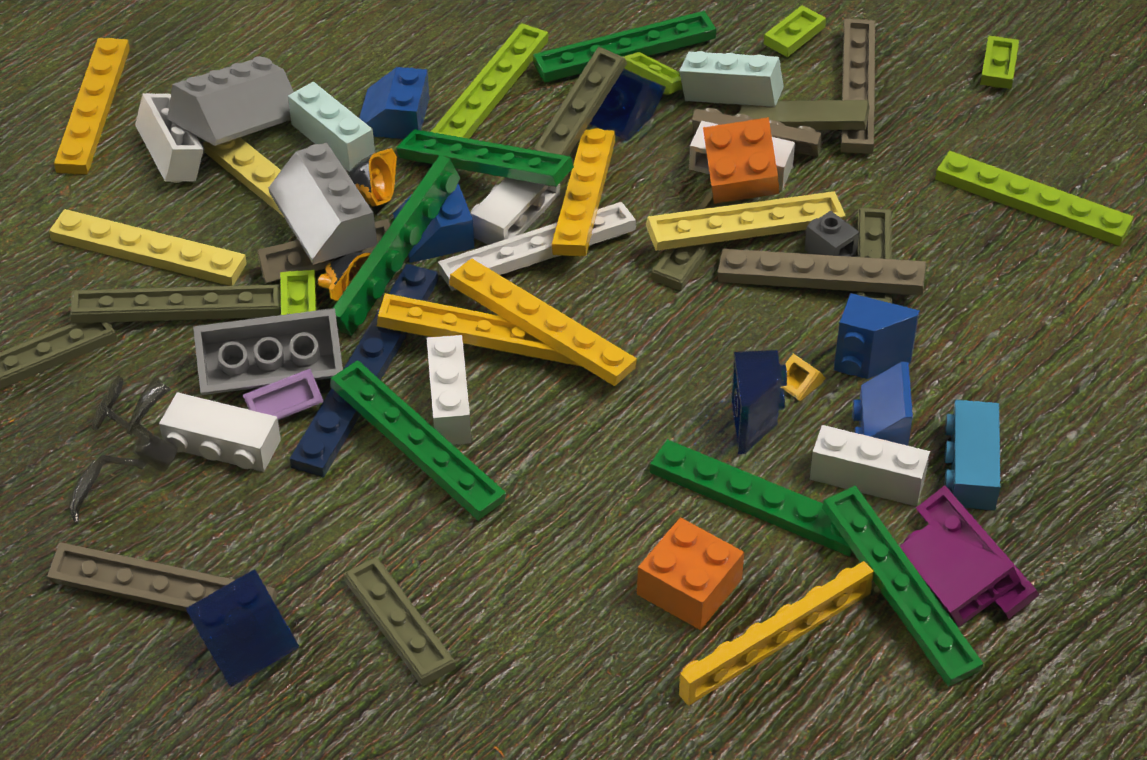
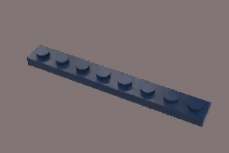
(375, 351)

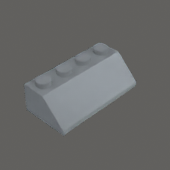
(232, 101)
(323, 205)
(266, 350)

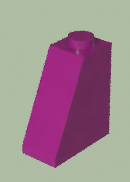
(959, 572)

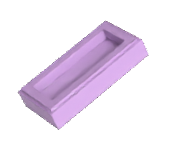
(285, 396)

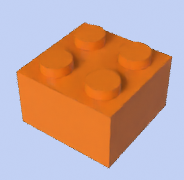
(741, 160)
(690, 573)

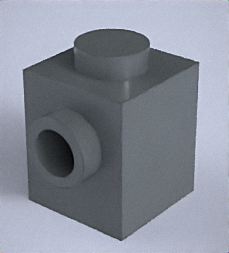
(831, 236)

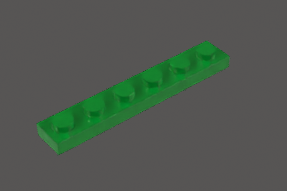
(646, 39)
(487, 157)
(395, 245)
(418, 440)
(748, 494)
(903, 586)

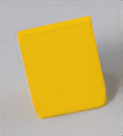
(801, 378)

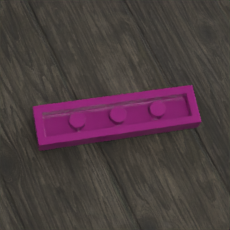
(949, 515)

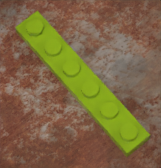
(492, 82)
(1034, 198)

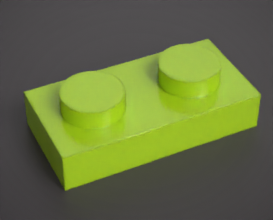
(794, 31)
(999, 62)
(654, 71)
(298, 291)

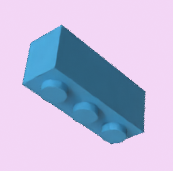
(973, 454)

